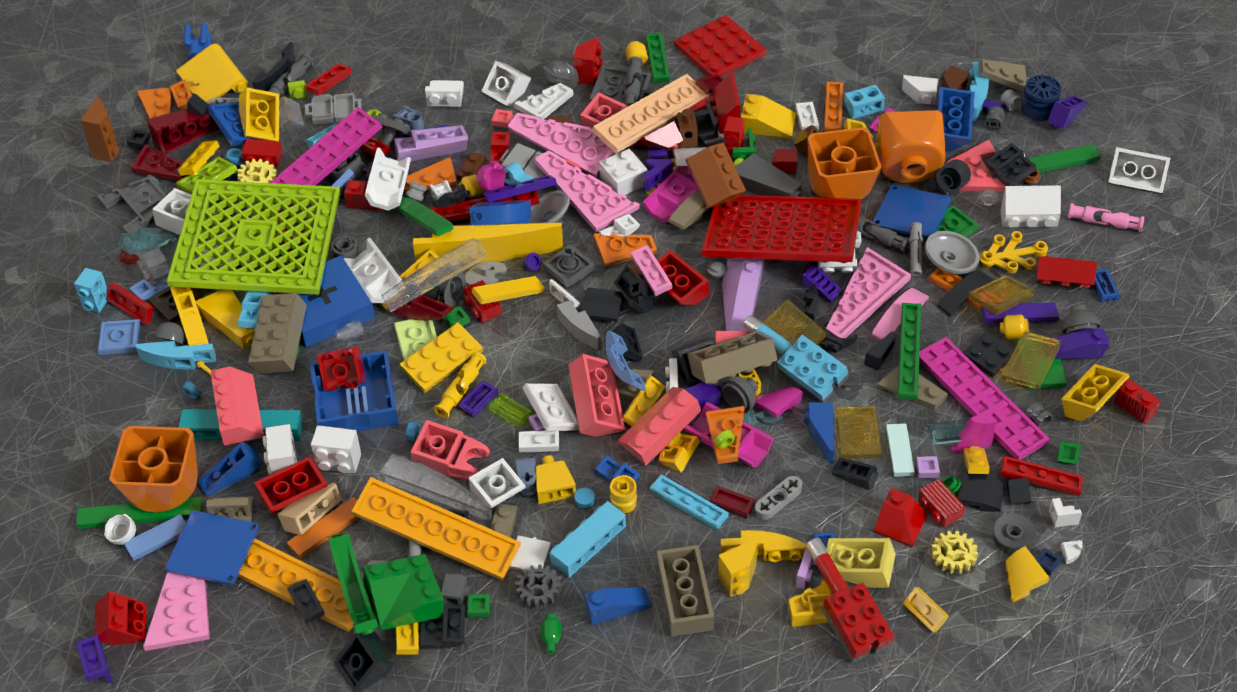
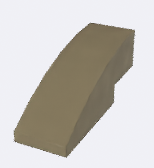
(689, 211)

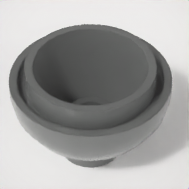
(1079, 320)
(740, 392)

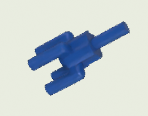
(194, 44)

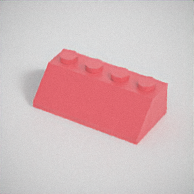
(596, 396)
(236, 405)
(660, 424)

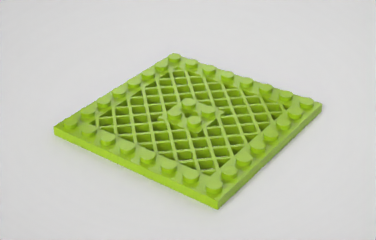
(308, 278)

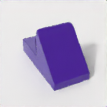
(657, 172)

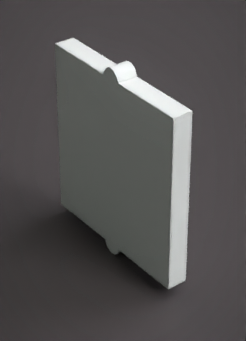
(530, 553)

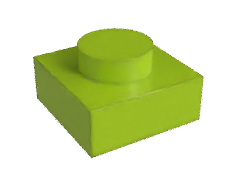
(297, 89)

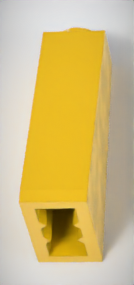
(223, 311)

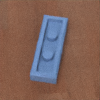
(155, 538)

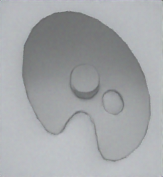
(482, 272)

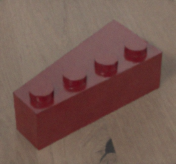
(179, 129)

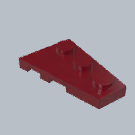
(156, 164)

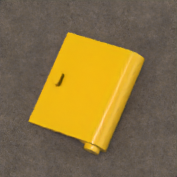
(213, 73)

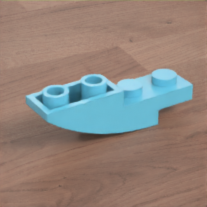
(980, 86)
(251, 308)
(167, 355)

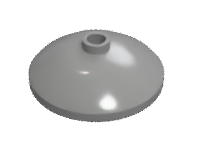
(551, 207)
(952, 252)

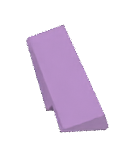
(431, 143)

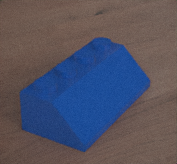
(957, 114)

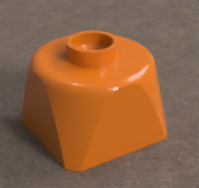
(910, 145)
(842, 163)
(155, 467)

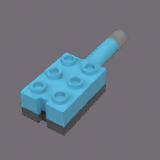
(804, 362)

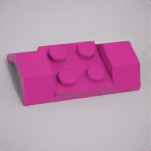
(670, 194)
(753, 442)

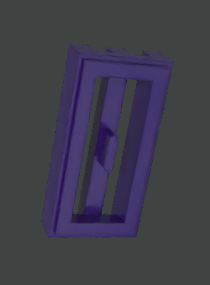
(480, 401)

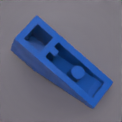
(821, 427)
(232, 468)
(614, 603)

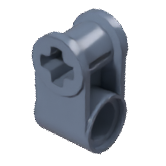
(410, 117)
(527, 473)

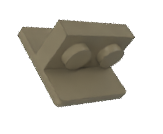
(232, 507)

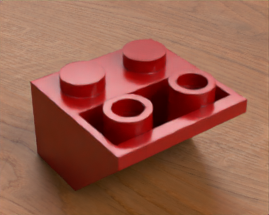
(588, 61)
(120, 619)

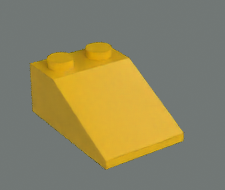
(259, 114)
(767, 117)

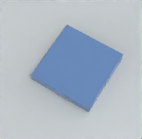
(118, 337)

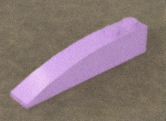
(740, 290)

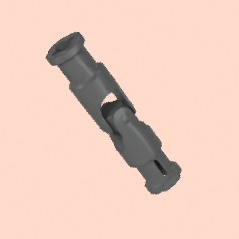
(294, 72)
(633, 81)
(884, 235)

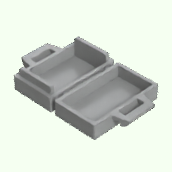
(325, 105)
(525, 158)

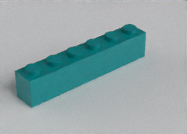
(206, 426)

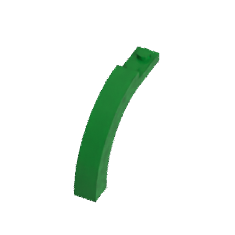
(351, 583)

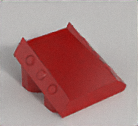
(341, 368)

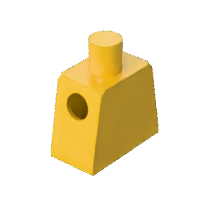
(554, 481)

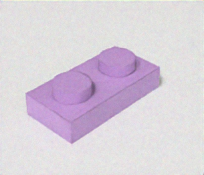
(805, 573)

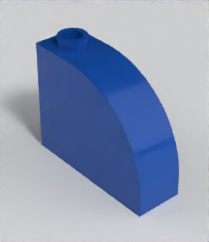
(500, 212)

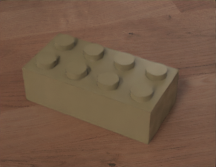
(277, 333)
(732, 357)
(685, 590)

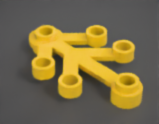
(991, 258)

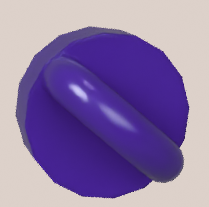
(532, 261)

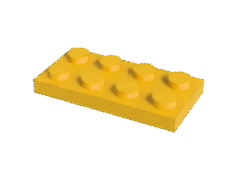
(440, 357)

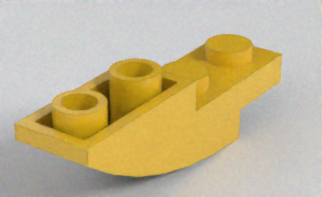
(189, 315)
(771, 545)

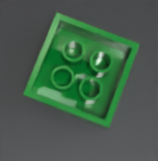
(403, 592)

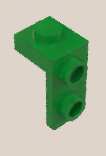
(745, 152)

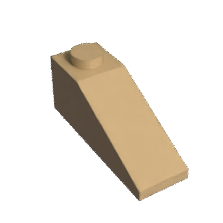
(307, 511)

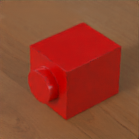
(785, 160)

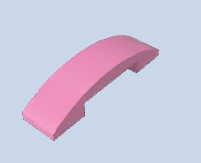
(892, 318)

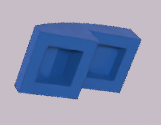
(610, 469)

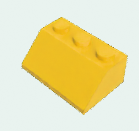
(1092, 392)

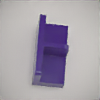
(93, 659)

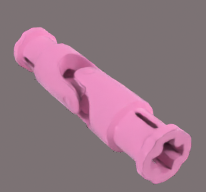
(1119, 220)

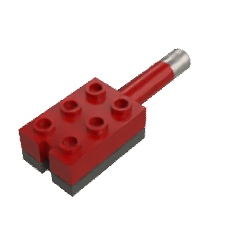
(850, 610)

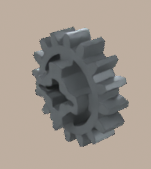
(538, 586)

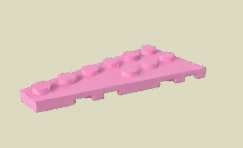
(565, 140)
(588, 195)
(867, 291)
(179, 614)

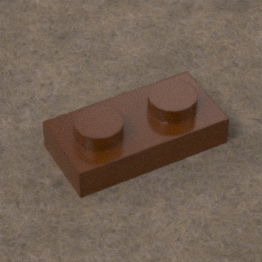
(471, 165)

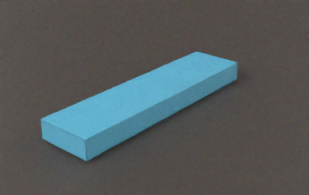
(688, 502)

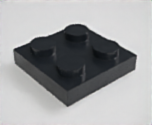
(989, 353)

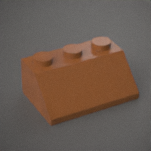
(99, 132)
(715, 175)

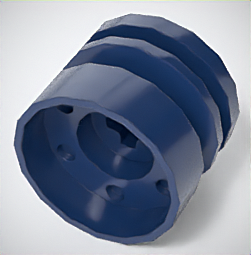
(1039, 97)

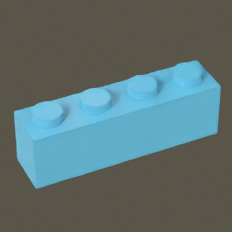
(587, 539)

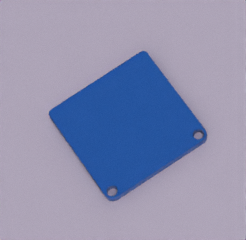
(911, 205)
(212, 547)

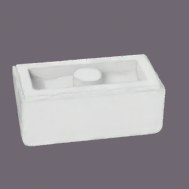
(563, 295)

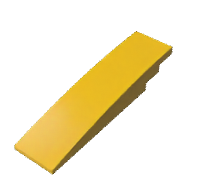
(499, 241)

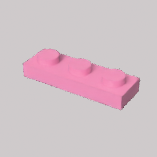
(651, 270)

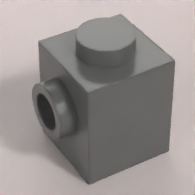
(455, 589)

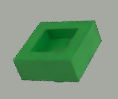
(457, 315)
(1068, 452)
(479, 605)

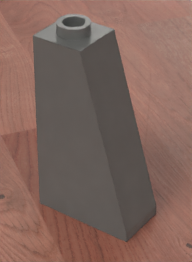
(765, 179)

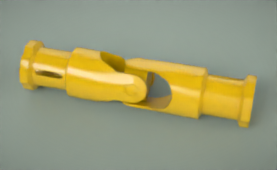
(465, 376)

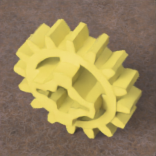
(257, 172)
(954, 552)

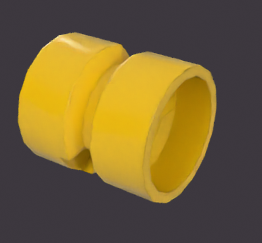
(623, 493)

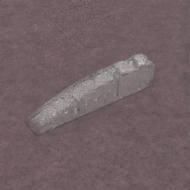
(434, 273)
(433, 486)

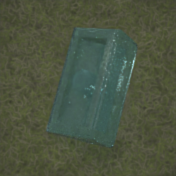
(946, 431)

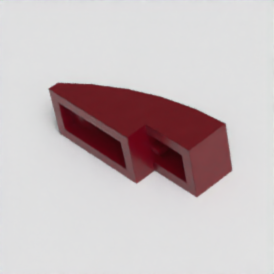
(423, 309)

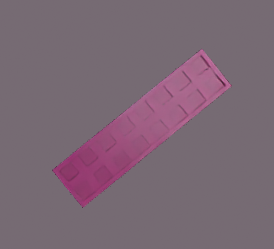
(330, 150)
(980, 394)

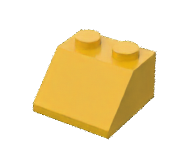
(737, 567)

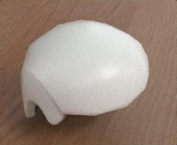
(120, 529)

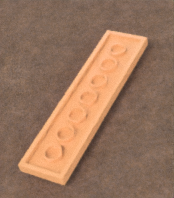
(648, 114)

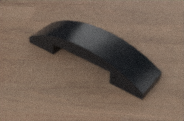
(264, 81)
(958, 295)

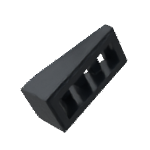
(878, 353)
(868, 473)

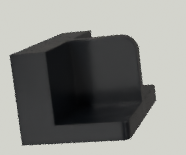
(706, 123)

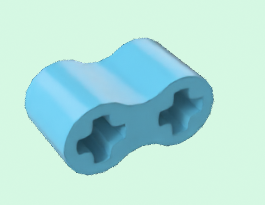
(515, 174)

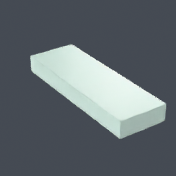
(899, 450)

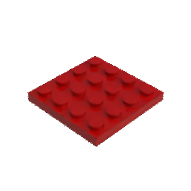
(720, 47)

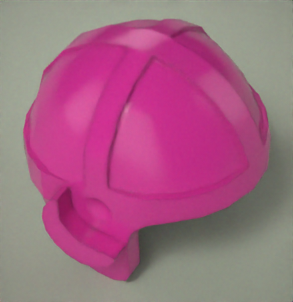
(491, 176)

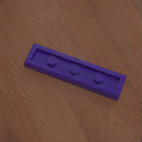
(519, 188)
(1032, 311)

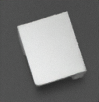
(1063, 515)

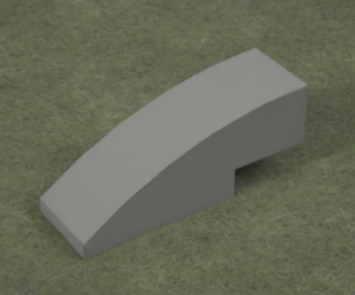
(578, 324)

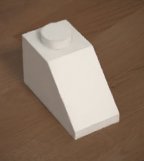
(920, 89)

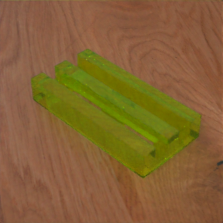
(513, 407)

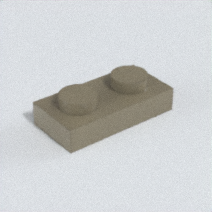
(504, 519)

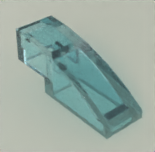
(145, 239)

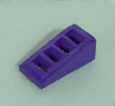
(814, 275)

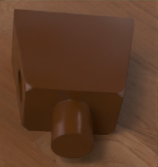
(687, 123)

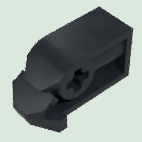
(635, 289)

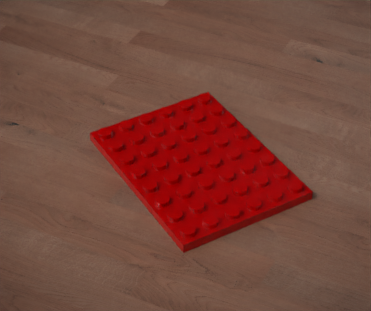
(784, 228)

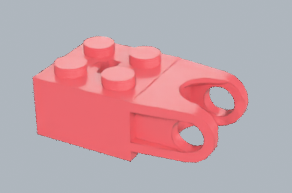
(600, 109)
(447, 450)

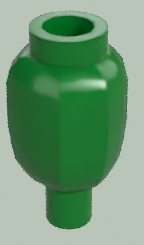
(550, 632)

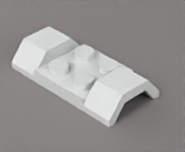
(386, 181)
(373, 272)

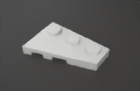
(545, 103)

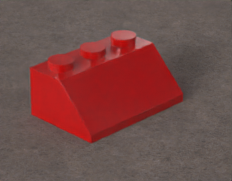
(725, 101)
(1066, 271)
(687, 284)
(290, 485)

